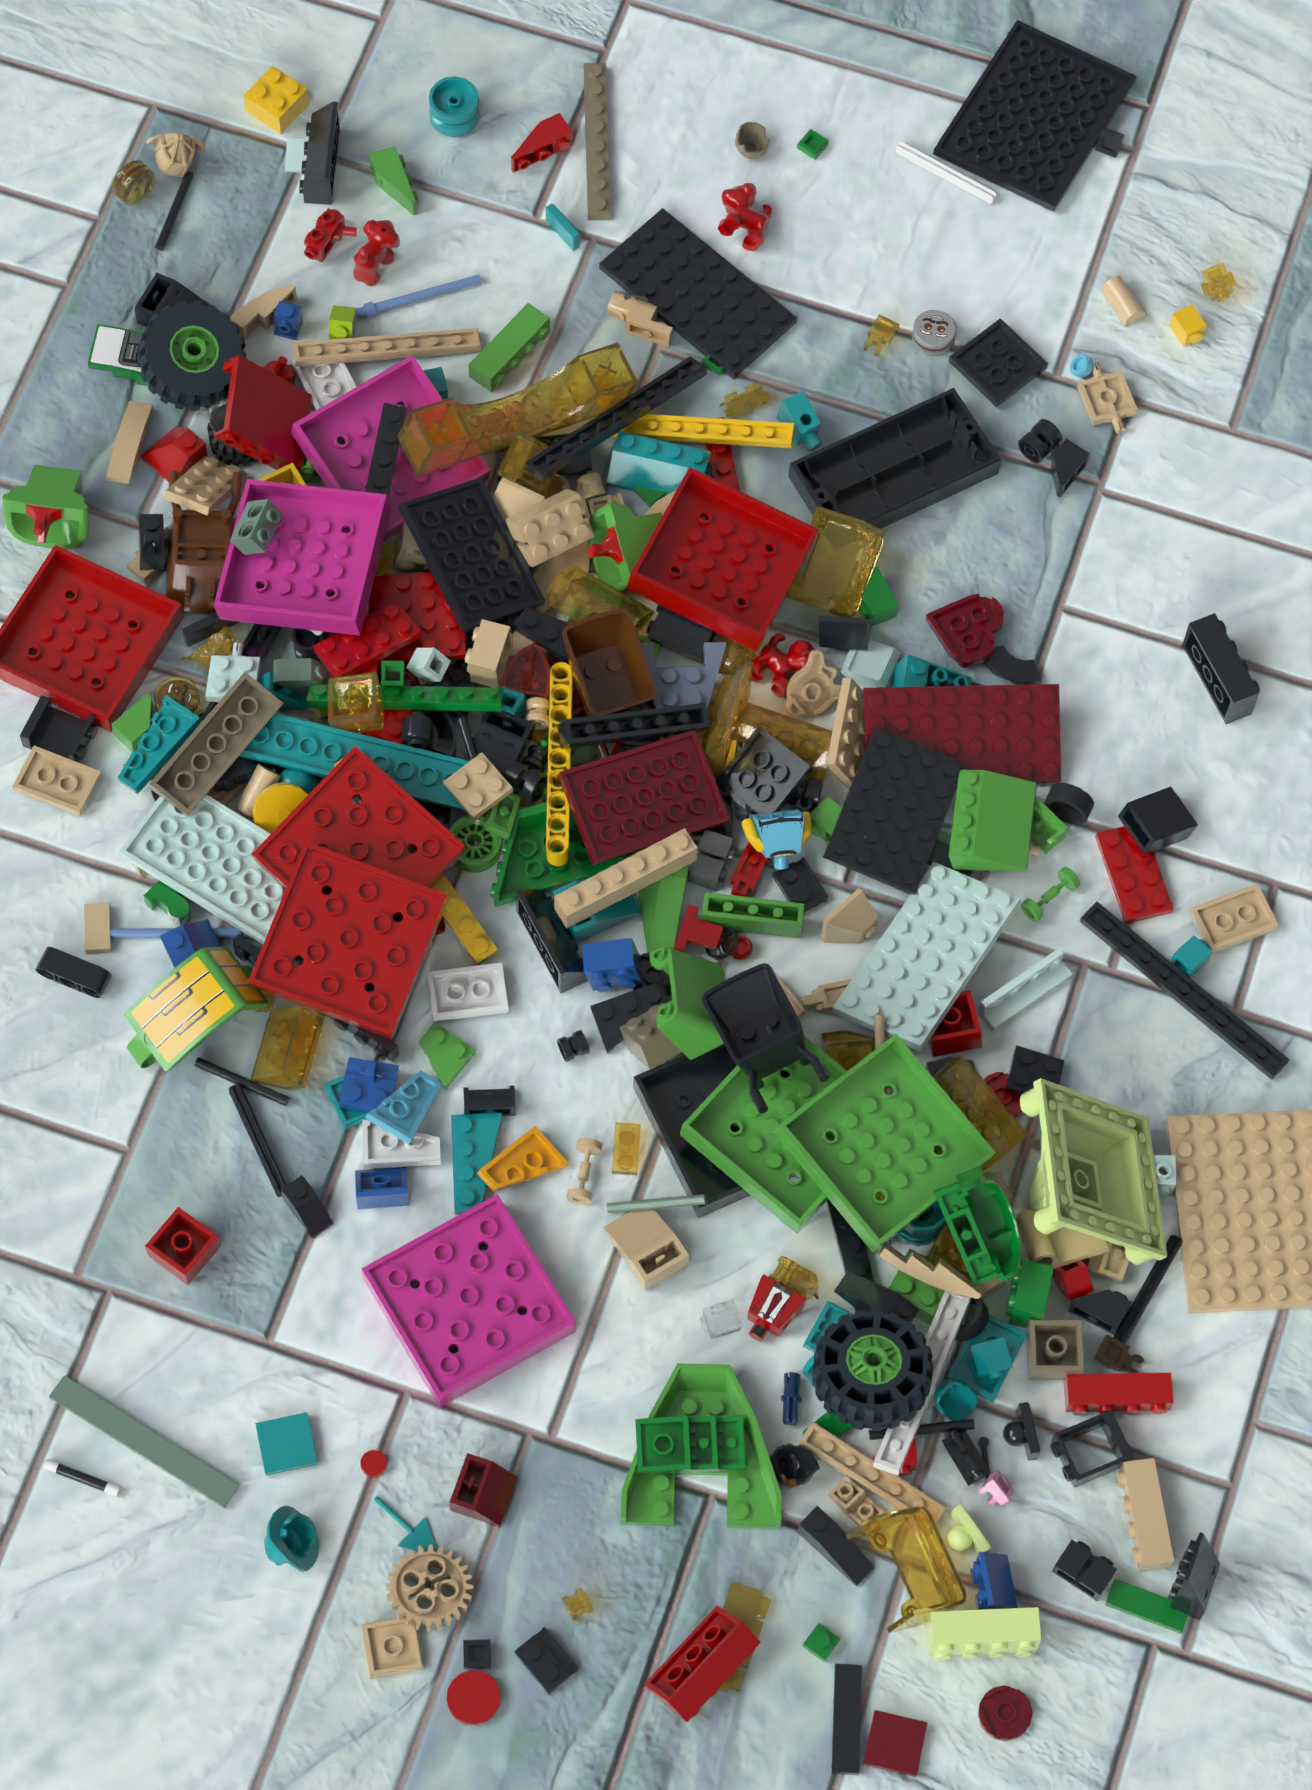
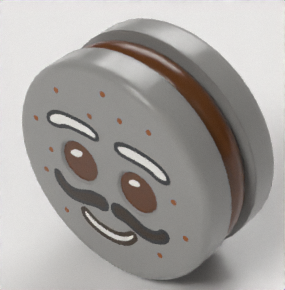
(933, 332)

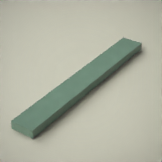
(144, 1441)

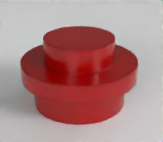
(743, 949)

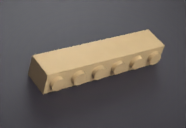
(625, 878)

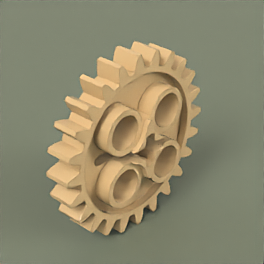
(417, 1568)

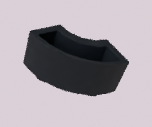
(443, 733)

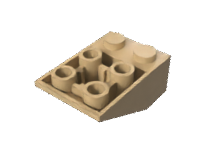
(647, 1246)

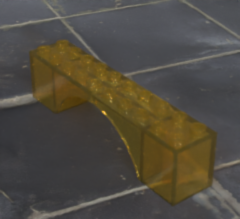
(459, 432)

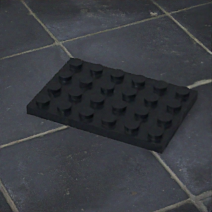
(471, 554)
(894, 811)

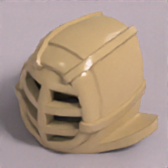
(175, 152)

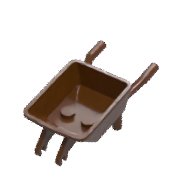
(198, 552)
(608, 665)

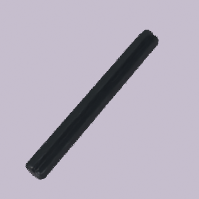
(258, 1138)
(1147, 1290)

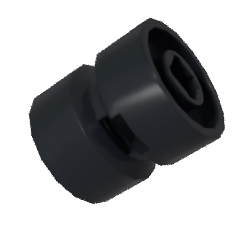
(1041, 440)
(303, 643)
(526, 782)
(812, 791)

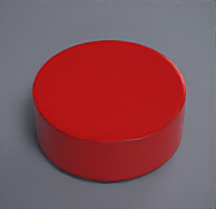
(373, 1463)

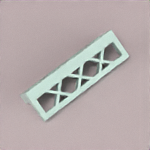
(1024, 990)

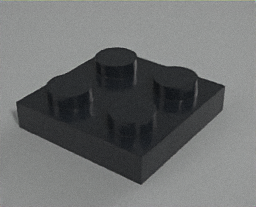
(1030, 1066)

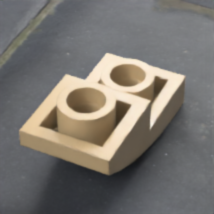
(853, 1501)

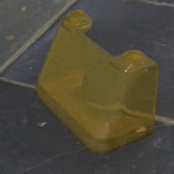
(838, 563)

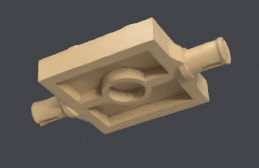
(1107, 398)

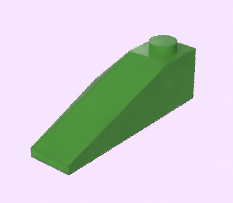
(662, 908)

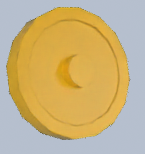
(276, 804)

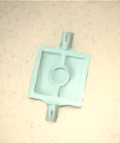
(227, 670)

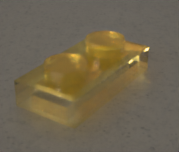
(626, 1148)

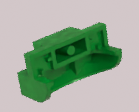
(982, 1226)

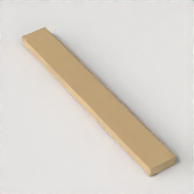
(386, 347)

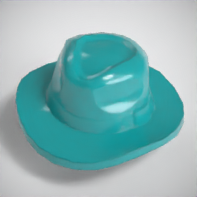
(291, 1539)

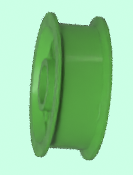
(490, 856)

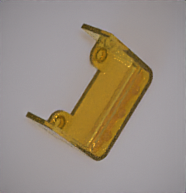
(920, 1559)

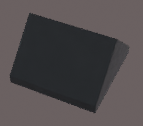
(844, 632)

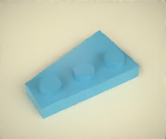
(406, 1107)

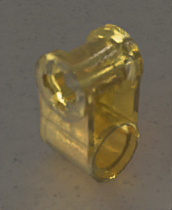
(792, 1275)

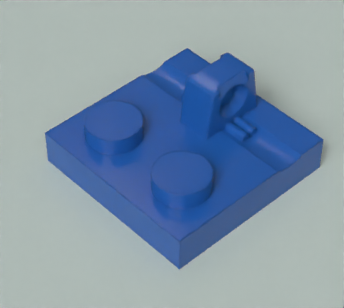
(367, 1084)

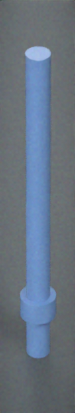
(370, 309)
(156, 932)

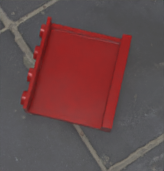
(262, 414)

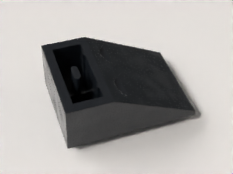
(161, 293)
(502, 738)
(1194, 1578)

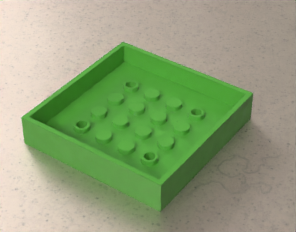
(883, 1142)
(754, 1153)

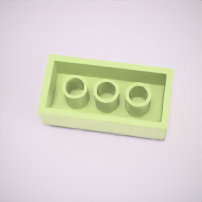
(983, 1632)

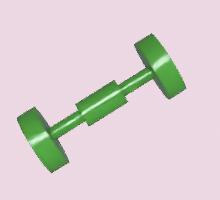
(1067, 878)

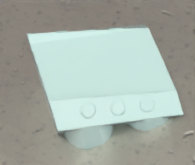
(872, 666)

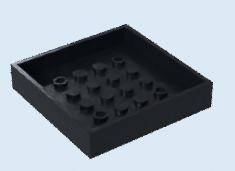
(660, 1094)

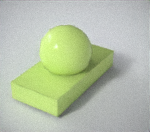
(966, 1532)

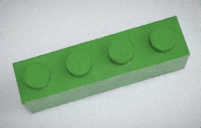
(509, 347)
(754, 914)

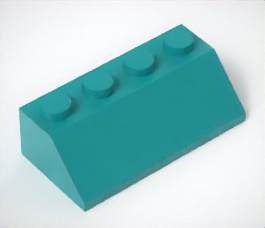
(652, 463)

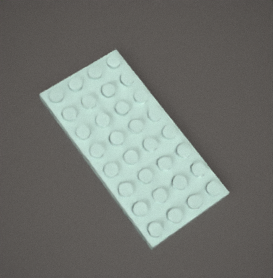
(208, 862)
(927, 955)

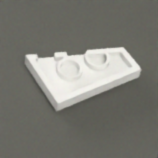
(386, 1150)

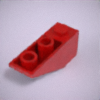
(545, 140)

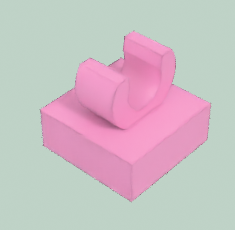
(998, 1487)

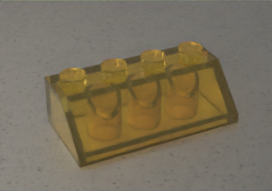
(581, 593)
(802, 738)

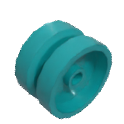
(454, 106)

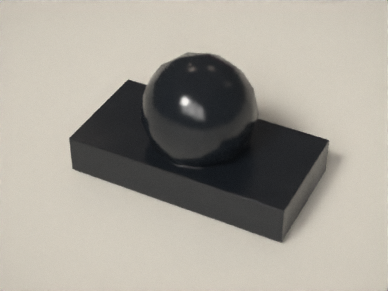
(1023, 1432)

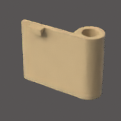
(1059, 1247)

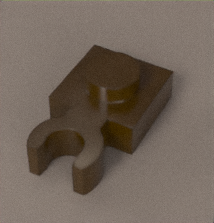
(1115, 1353)

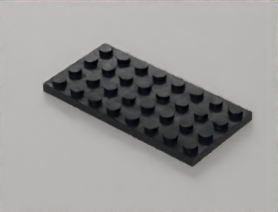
(698, 293)

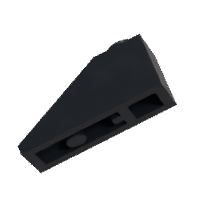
(869, 1295)
(833, 1545)

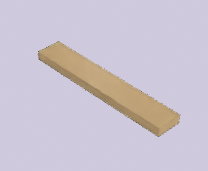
(861, 1470)

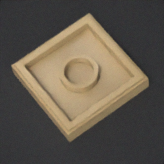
(392, 1647)

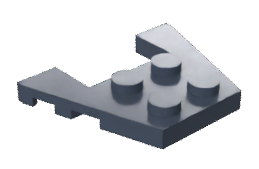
(685, 684)

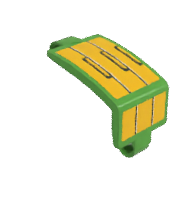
(190, 1006)

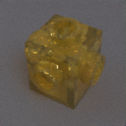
(1215, 275)

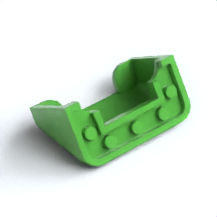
(685, 1017)

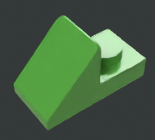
(502, 816)

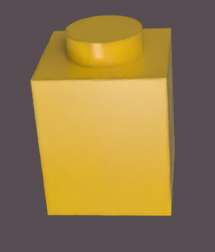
(1188, 325)

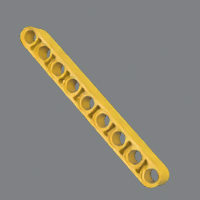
(555, 795)

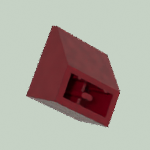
(483, 1490)

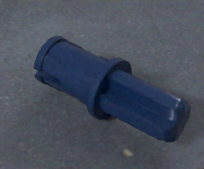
(791, 1398)

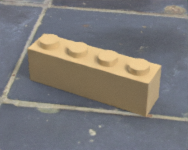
(1146, 1515)

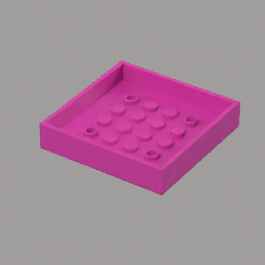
(356, 421)
(307, 560)
(468, 1300)

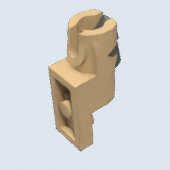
(639, 318)

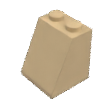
(514, 498)

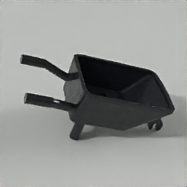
(759, 1027)

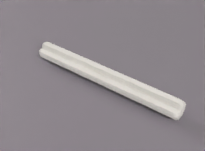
(946, 172)

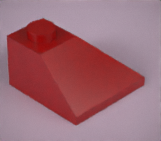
(175, 452)

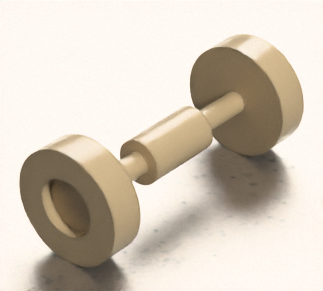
(580, 1195)

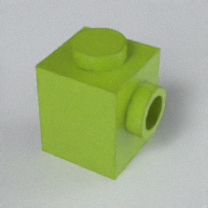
(342, 322)

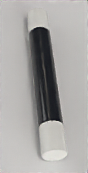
(82, 1477)

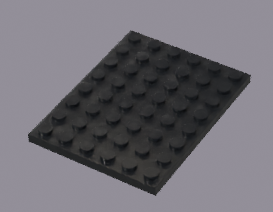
(1035, 115)

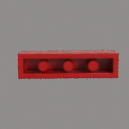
(1118, 1393)

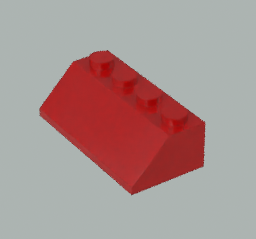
(702, 1663)

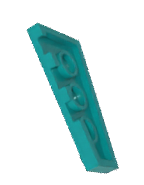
(165, 736)
(472, 1148)

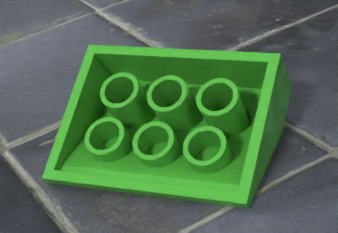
(992, 822)

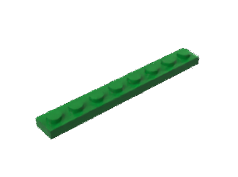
(424, 698)

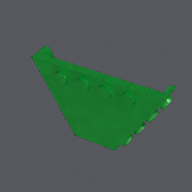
(526, 859)

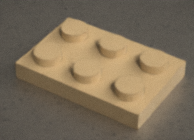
(57, 780)
(1234, 918)

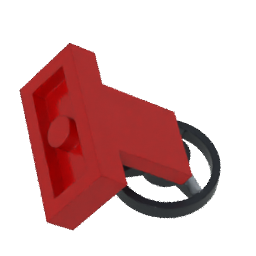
(704, 935)

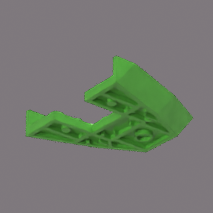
(751, 1494)

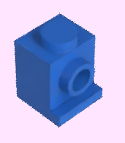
(288, 320)

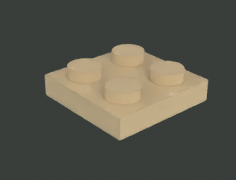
(478, 786)

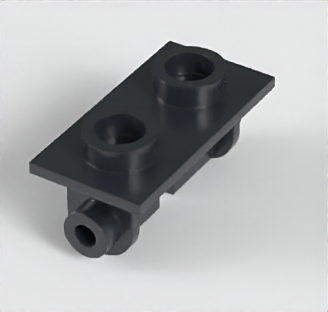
(966, 1456)

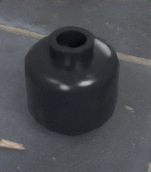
(417, 730)

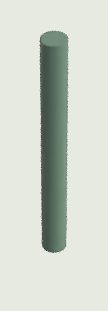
(657, 1203)

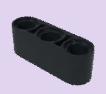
(73, 972)

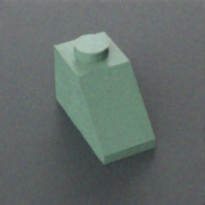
(299, 674)

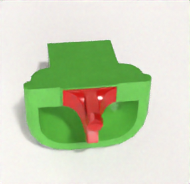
(48, 509)
(618, 541)

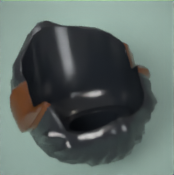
(793, 1465)

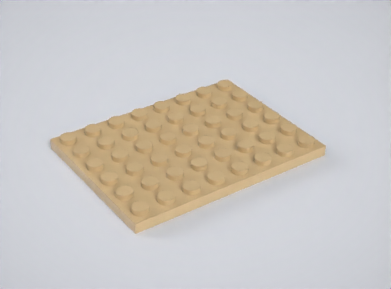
(1244, 1209)

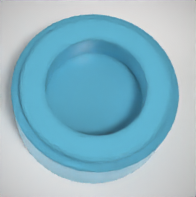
(1081, 365)

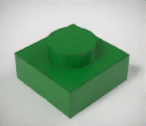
(821, 1642)

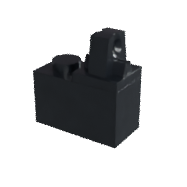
(151, 542)

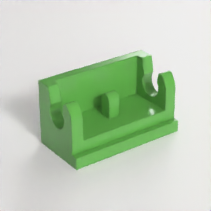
(1046, 827)

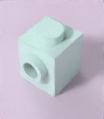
(428, 664)
(1165, 1173)

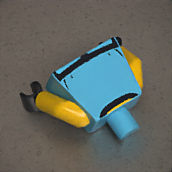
(778, 832)

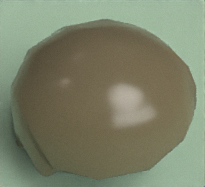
(751, 140)

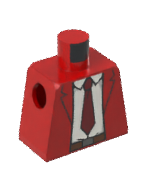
(773, 1308)

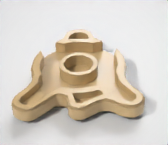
(812, 687)

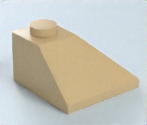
(850, 921)

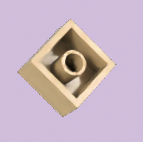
(489, 653)

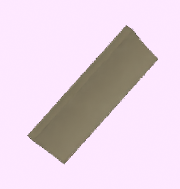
(215, 744)

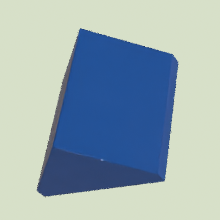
(381, 1188)

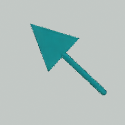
(418, 1536)

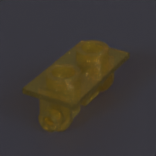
(736, 403)

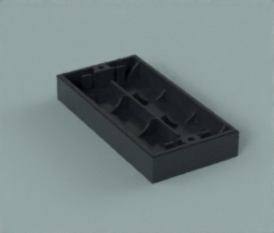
(898, 463)

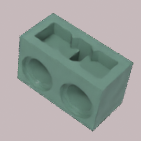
(256, 527)

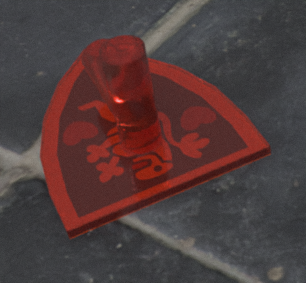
(528, 672)

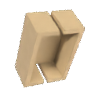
(550, 527)

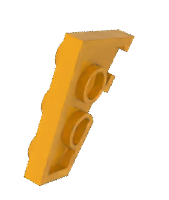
(522, 1161)

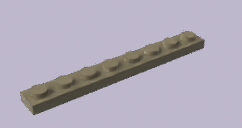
(597, 141)

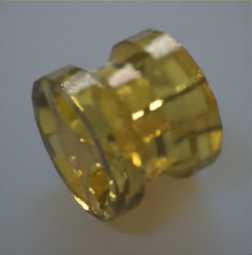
(577, 1604)

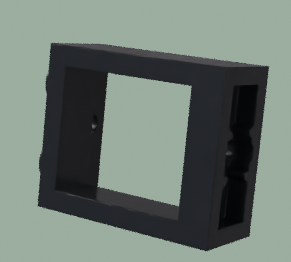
(1114, 1436)

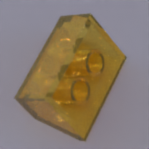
(288, 1048)

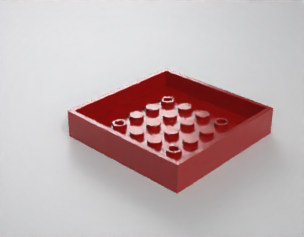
(722, 559)
(85, 637)
(370, 832)
(348, 940)

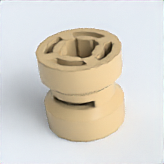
(537, 712)

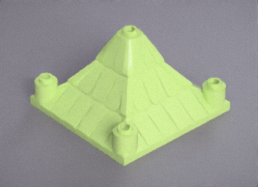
(1095, 1171)

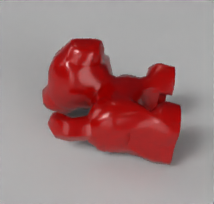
(740, 214)
(377, 250)
(779, 663)

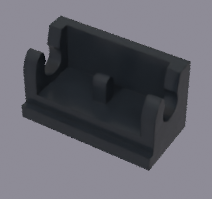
(490, 1101)

